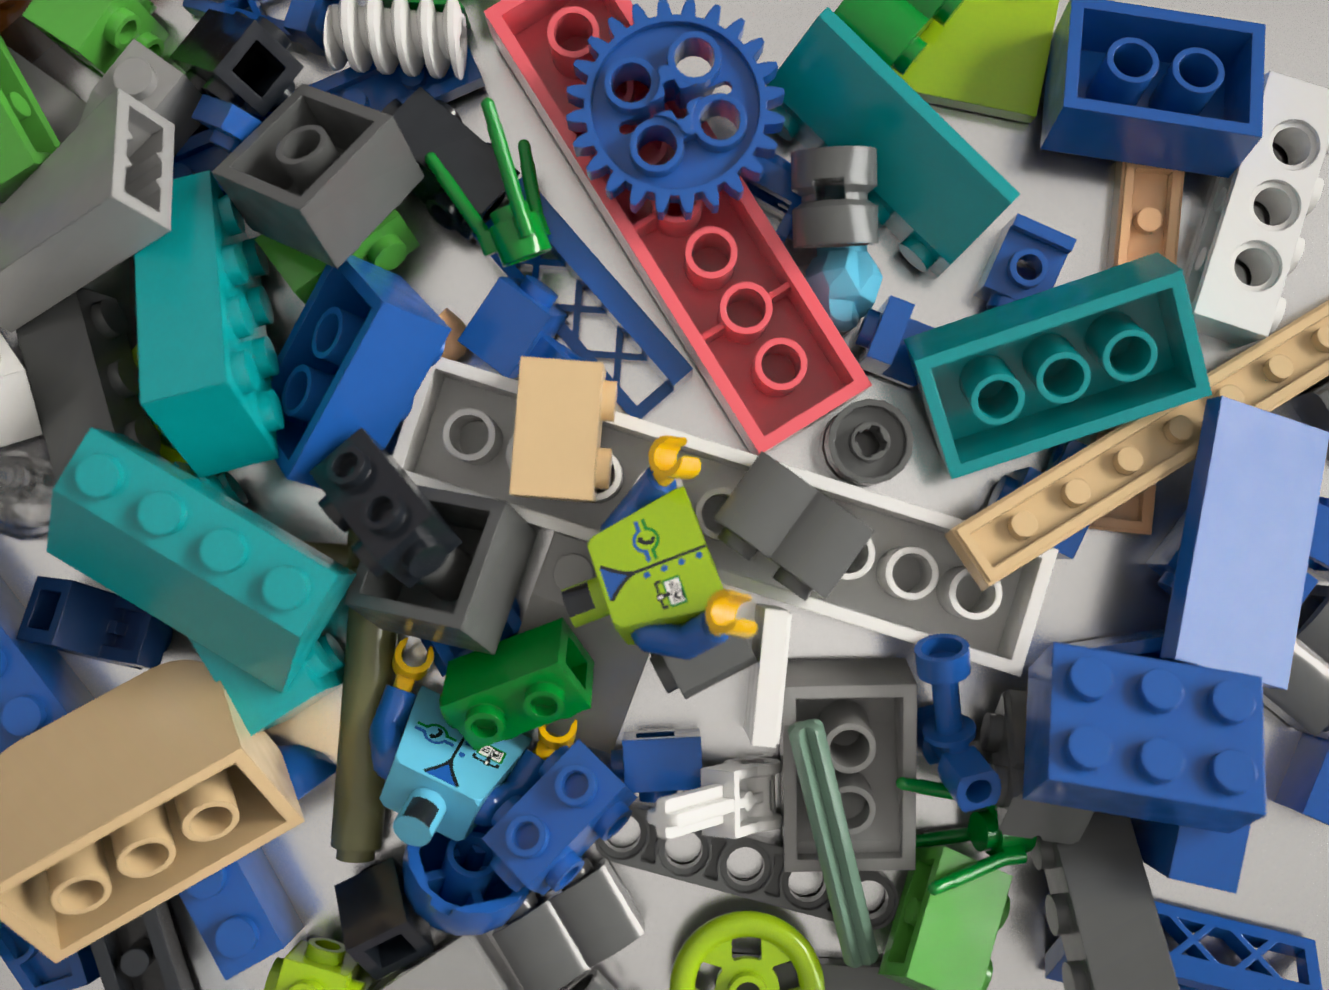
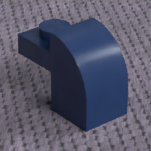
(93, 624)

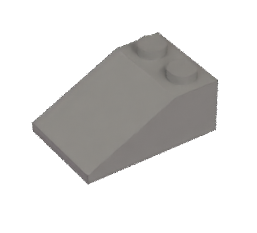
(615, 663)
(872, 742)

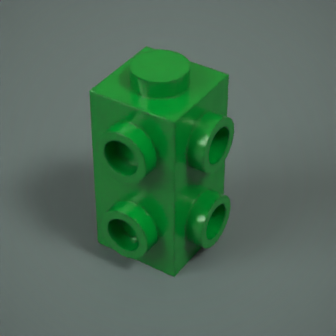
(520, 688)

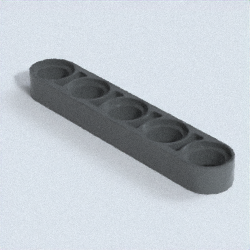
(711, 870)

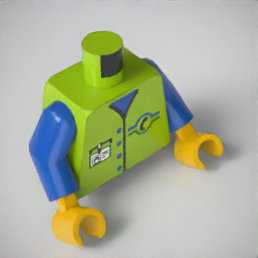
(658, 568)

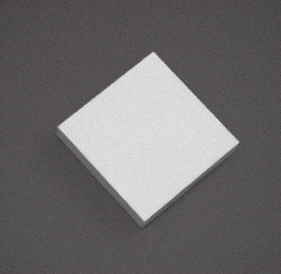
(767, 676)

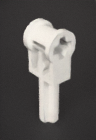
(731, 802)

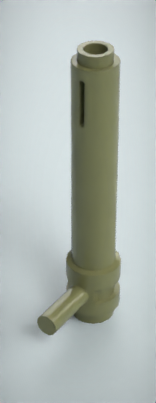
(367, 670)

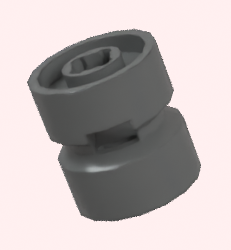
(835, 221)
(866, 443)

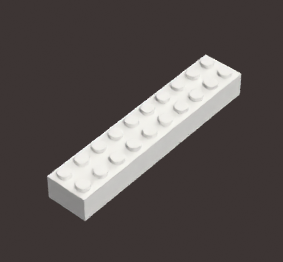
(898, 585)

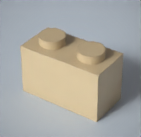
(561, 430)

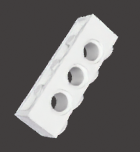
(1221, 304)

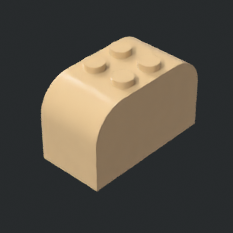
(132, 805)

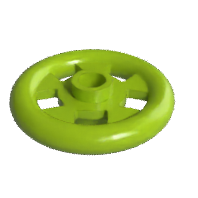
(779, 945)

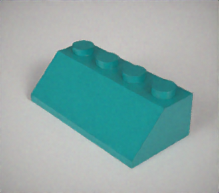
(929, 178)
(193, 557)

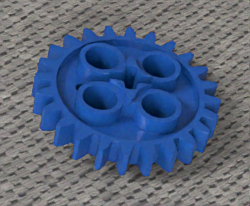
(650, 55)

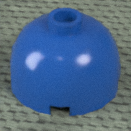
(457, 887)

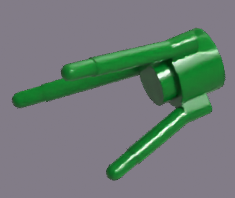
(518, 228)
(982, 833)

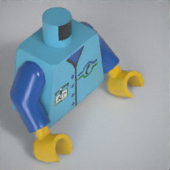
(434, 772)

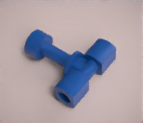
(944, 731)

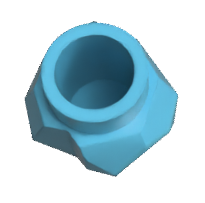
(844, 283)

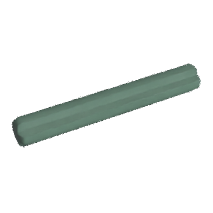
(833, 842)

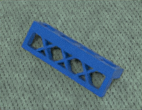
(612, 303)
(1204, 972)

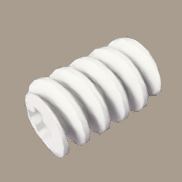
(396, 37)

